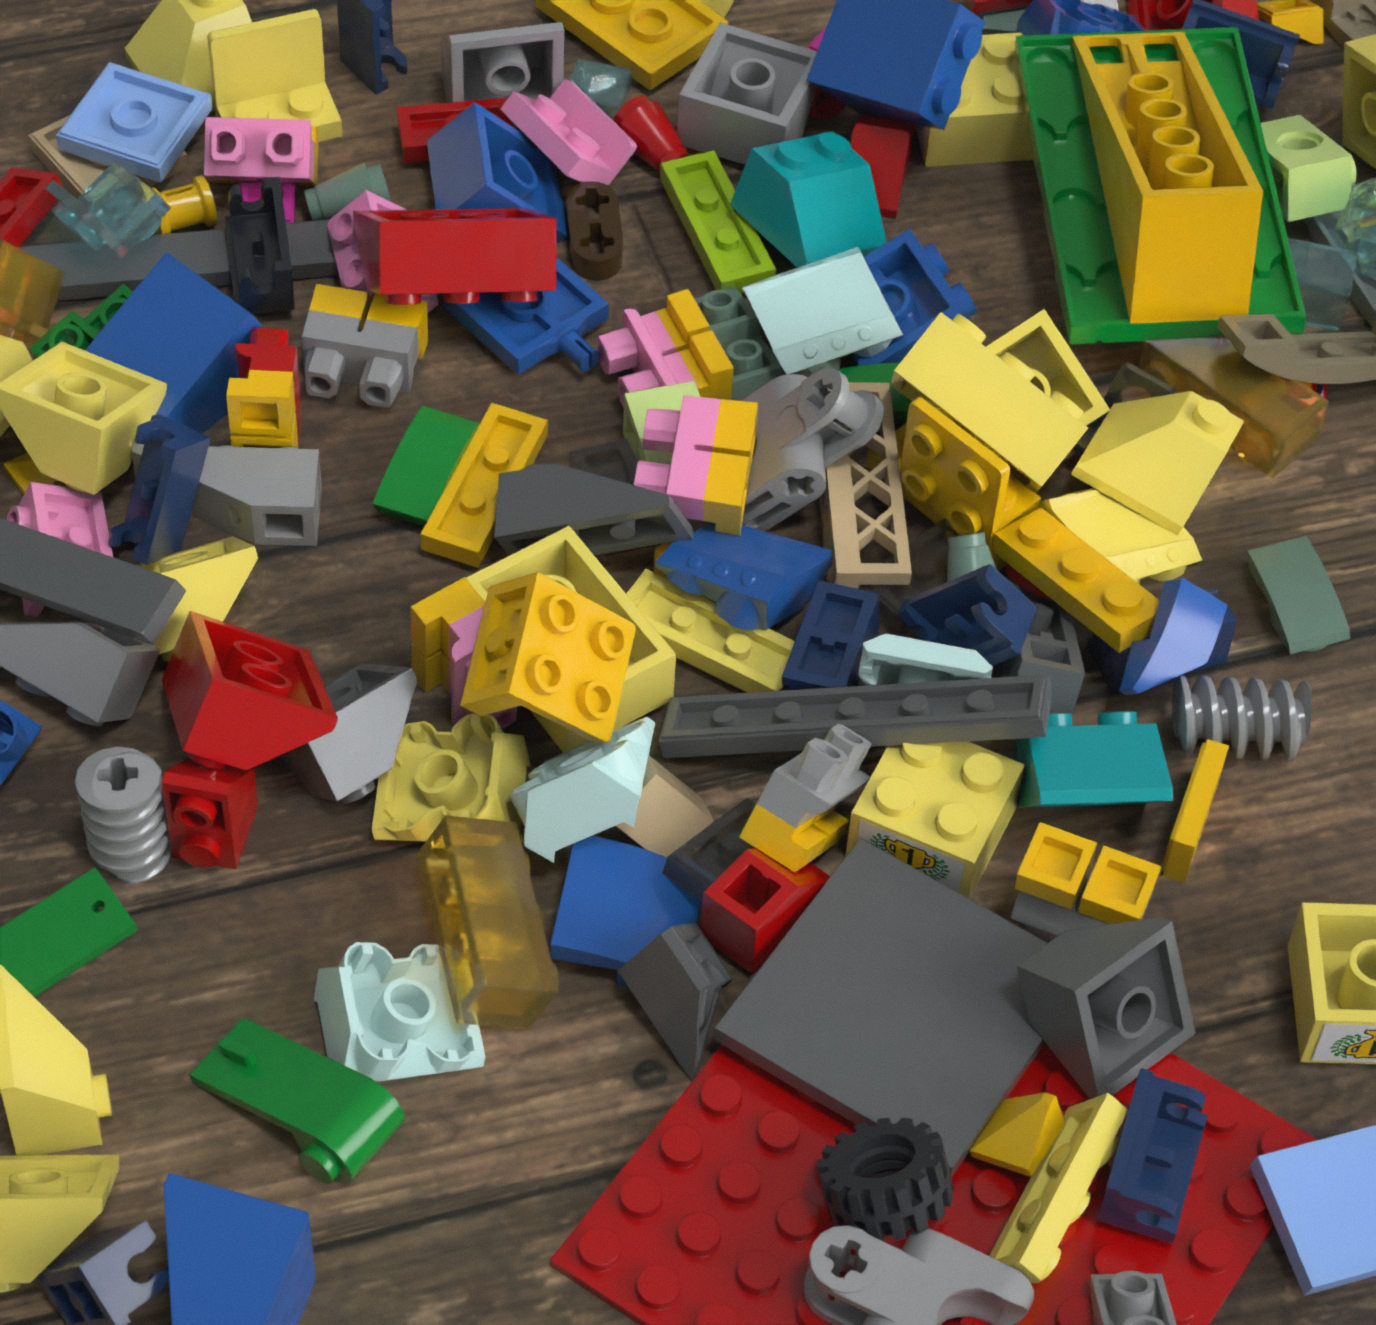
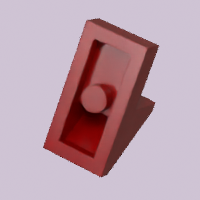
(887, 150)

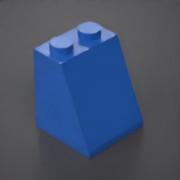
(897, 58)
(181, 335)
(235, 1257)

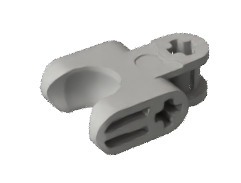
(799, 435)
(917, 1285)

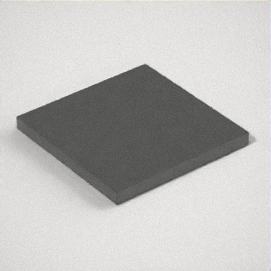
(893, 1003)

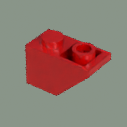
(209, 812)
(756, 906)

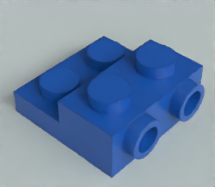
(914, 292)

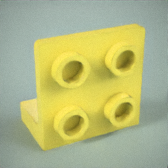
(273, 72)

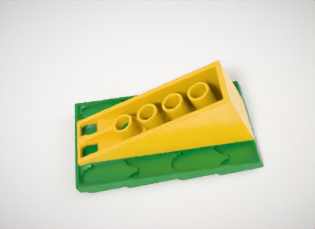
(1155, 184)

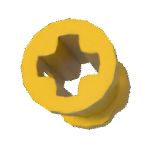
(188, 205)

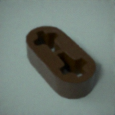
(603, 230)

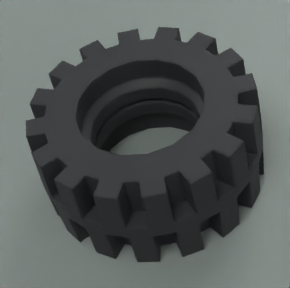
(886, 1178)

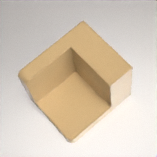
(667, 812)

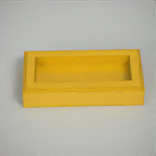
(1194, 810)

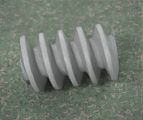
(1242, 715)
(124, 813)

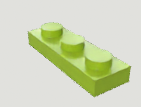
(718, 232)

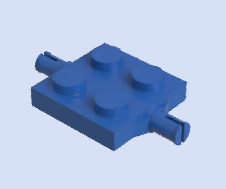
(534, 330)

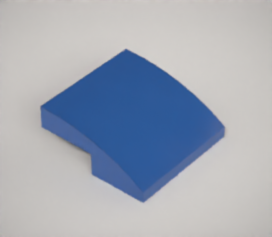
(616, 904)

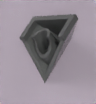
(679, 989)

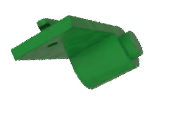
(63, 933)
(328, 1107)

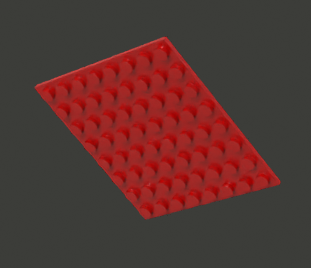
(730, 1197)

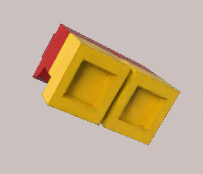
(266, 394)

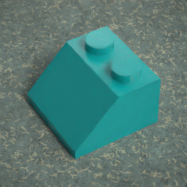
(810, 198)
(1094, 763)

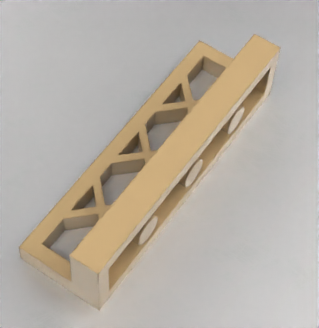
(842, 518)

